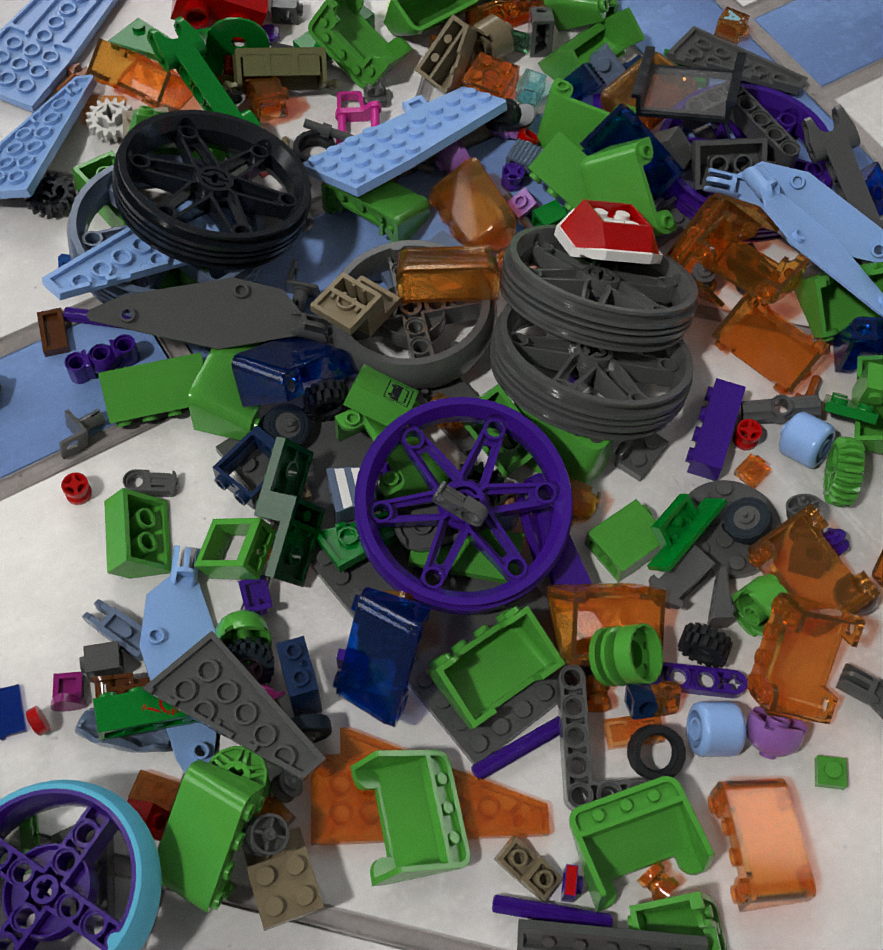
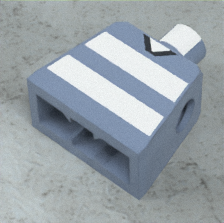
(341, 488)

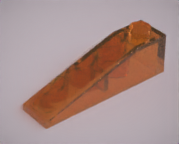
(512, 11)

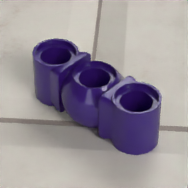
(83, 365)

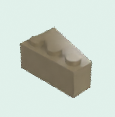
(448, 55)

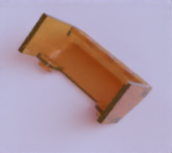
(749, 219)

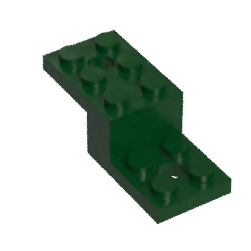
(297, 518)

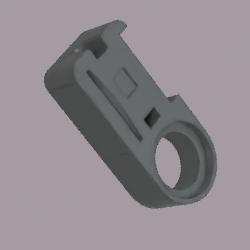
(153, 483)
(460, 505)

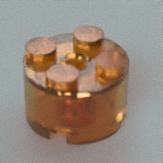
(266, 97)

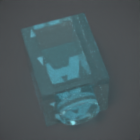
(530, 87)

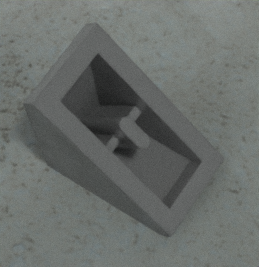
(677, 144)

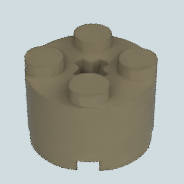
(493, 37)

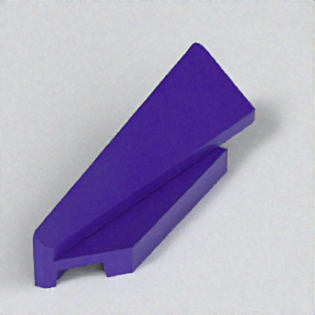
(536, 524)

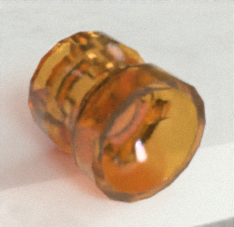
(597, 696)
(658, 881)

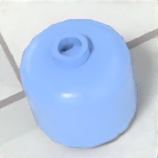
(806, 439)
(715, 729)

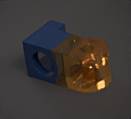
(652, 699)

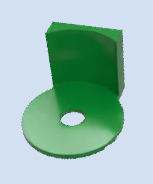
(219, 39)

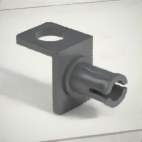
(300, 289)
(80, 430)

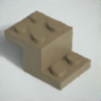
(355, 304)
(284, 883)

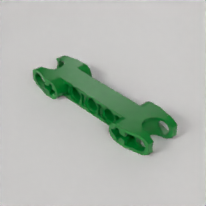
(186, 57)

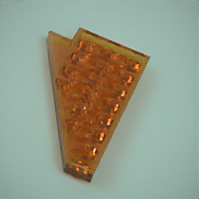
(351, 816)

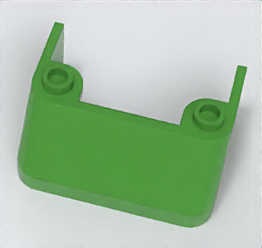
(616, 30)

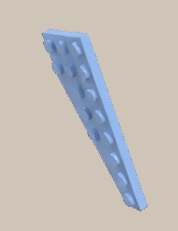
(117, 261)

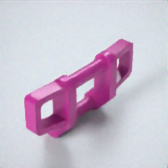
(356, 114)

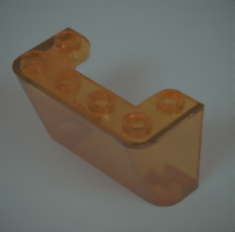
(809, 564)
(798, 657)
(763, 843)

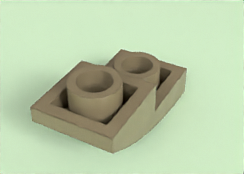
(528, 869)

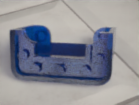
(381, 653)

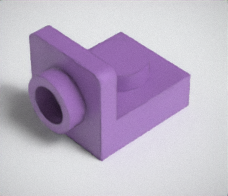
(524, 203)

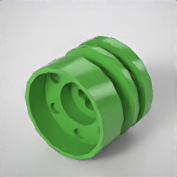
(626, 655)
(245, 764)

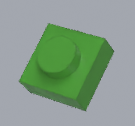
(830, 772)

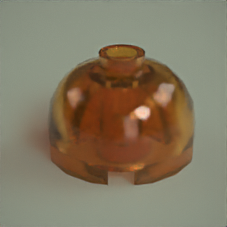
(584, 502)

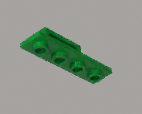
(681, 527)

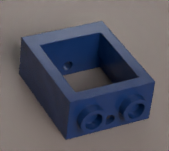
(237, 455)
(299, 676)

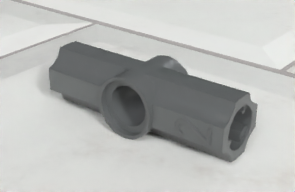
(764, 409)

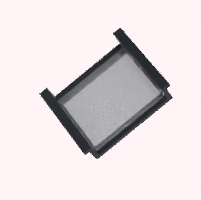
(686, 91)

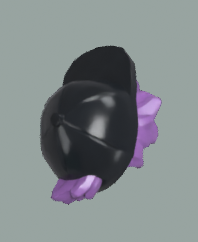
(512, 120)

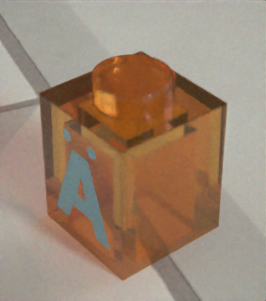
(732, 25)

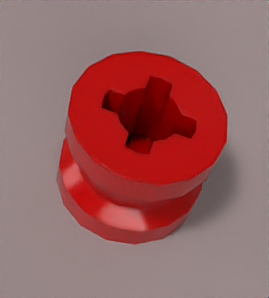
(752, 430)
(70, 487)

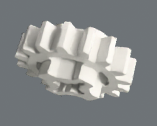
(99, 119)

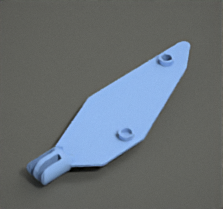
(844, 221)
(812, 238)
(171, 625)

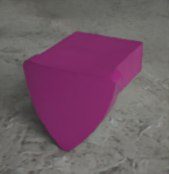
(68, 692)

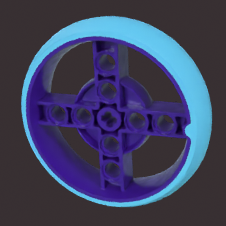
(104, 814)

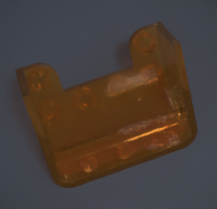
(138, 76)

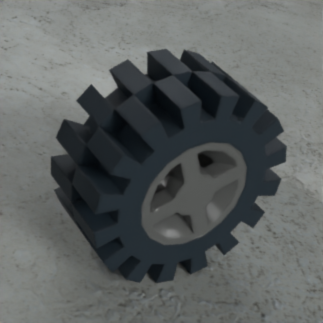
(263, 660)

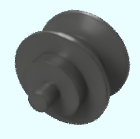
(703, 274)
(286, 787)

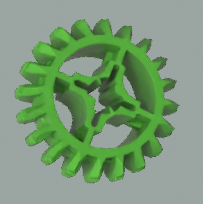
(844, 471)

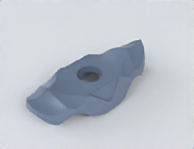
(139, 743)

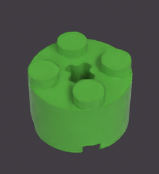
(754, 603)

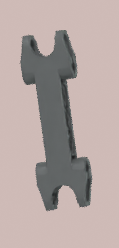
(836, 151)

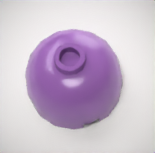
(451, 156)
(774, 734)

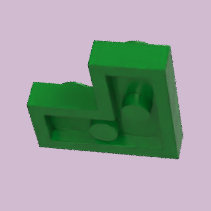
(839, 404)

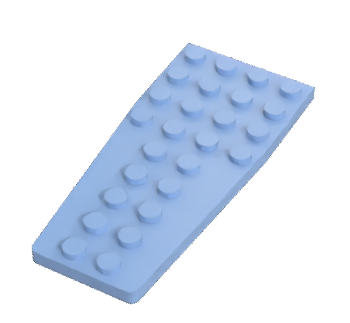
(43, 44)
(404, 141)

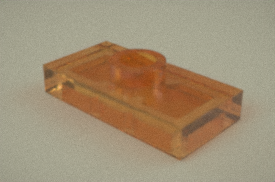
(619, 731)
(155, 789)

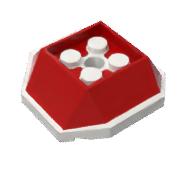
(608, 233)

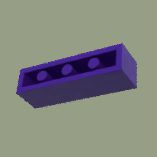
(716, 429)

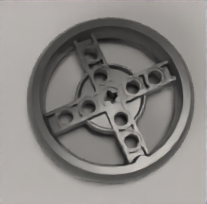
(416, 327)

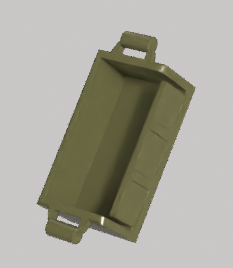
(296, 66)

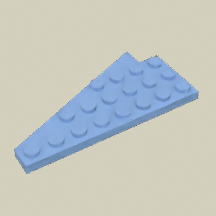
(35, 142)

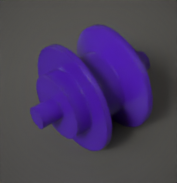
(837, 540)

